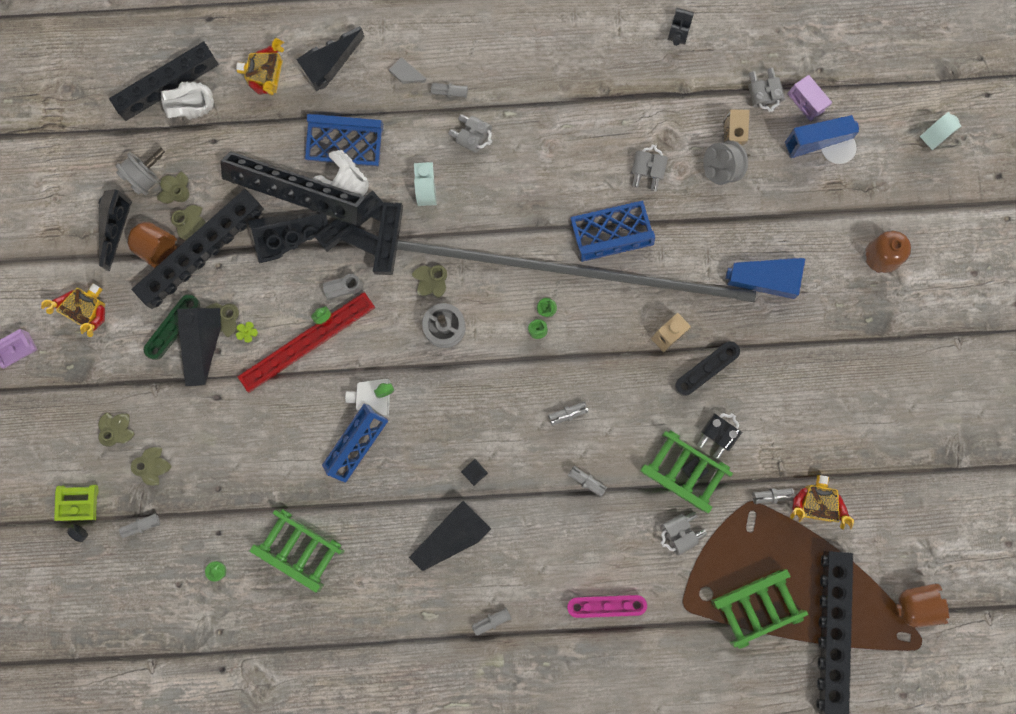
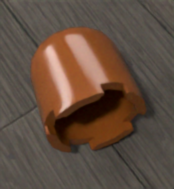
(151, 243)
(888, 251)
(923, 606)

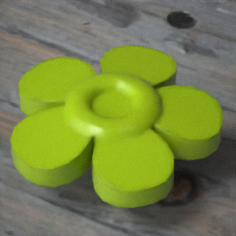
(245, 332)

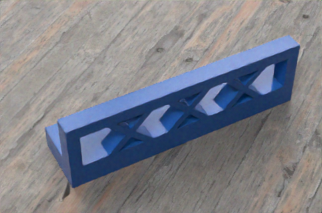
(350, 442)

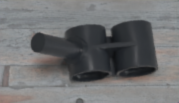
(680, 26)

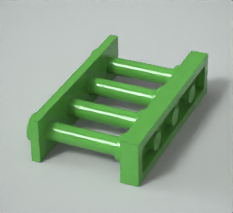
(685, 491)
(279, 560)
(759, 587)

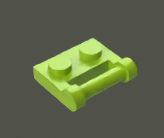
(75, 509)

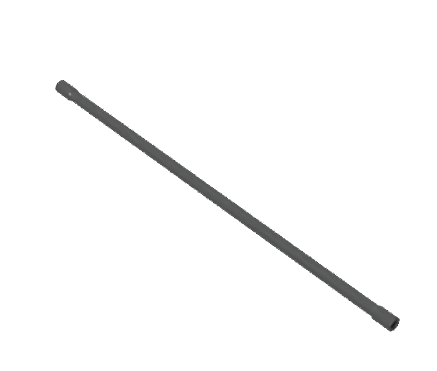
(739, 294)

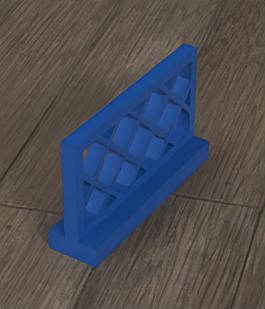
(348, 124)
(619, 244)

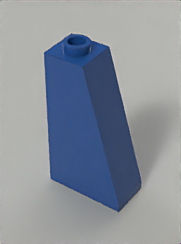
(821, 135)
(768, 276)

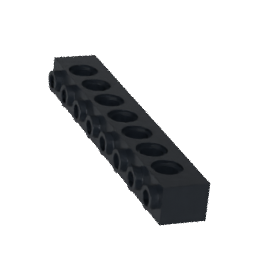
(293, 188)
(201, 238)
(842, 642)

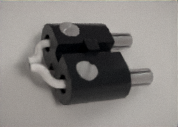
(720, 432)

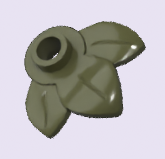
(174, 188)
(191, 221)
(428, 282)
(228, 323)
(117, 427)
(153, 466)

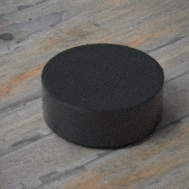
(77, 533)

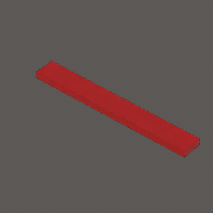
(306, 342)

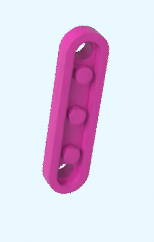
(607, 606)

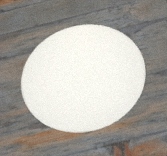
(840, 152)

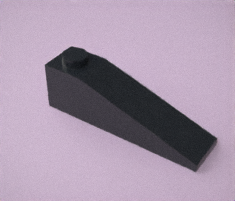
(323, 64)
(112, 218)
(280, 234)
(198, 340)
(456, 533)

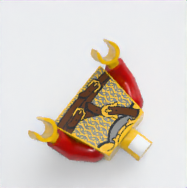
(263, 68)
(80, 307)
(821, 504)

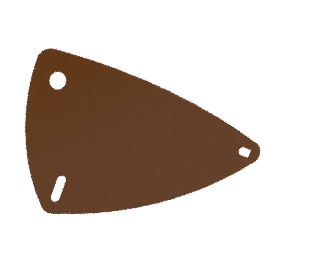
(778, 542)

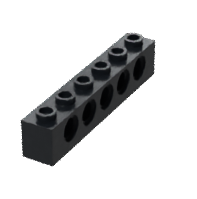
(168, 77)

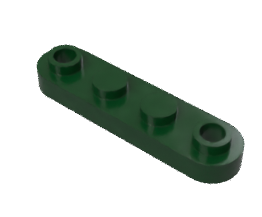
(168, 330)

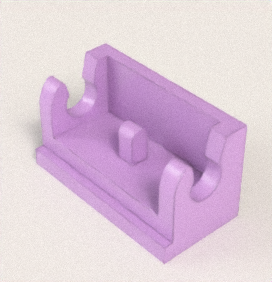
(809, 98)
(15, 347)

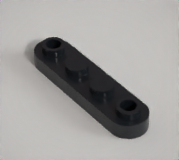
(707, 368)

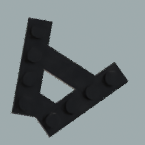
(381, 246)

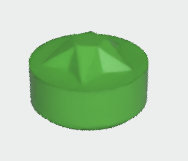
(546, 307)
(321, 315)
(538, 329)
(383, 390)
(215, 571)

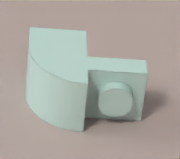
(941, 130)
(424, 184)

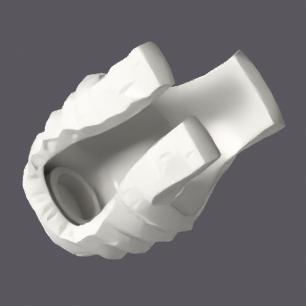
(187, 100)
(348, 176)

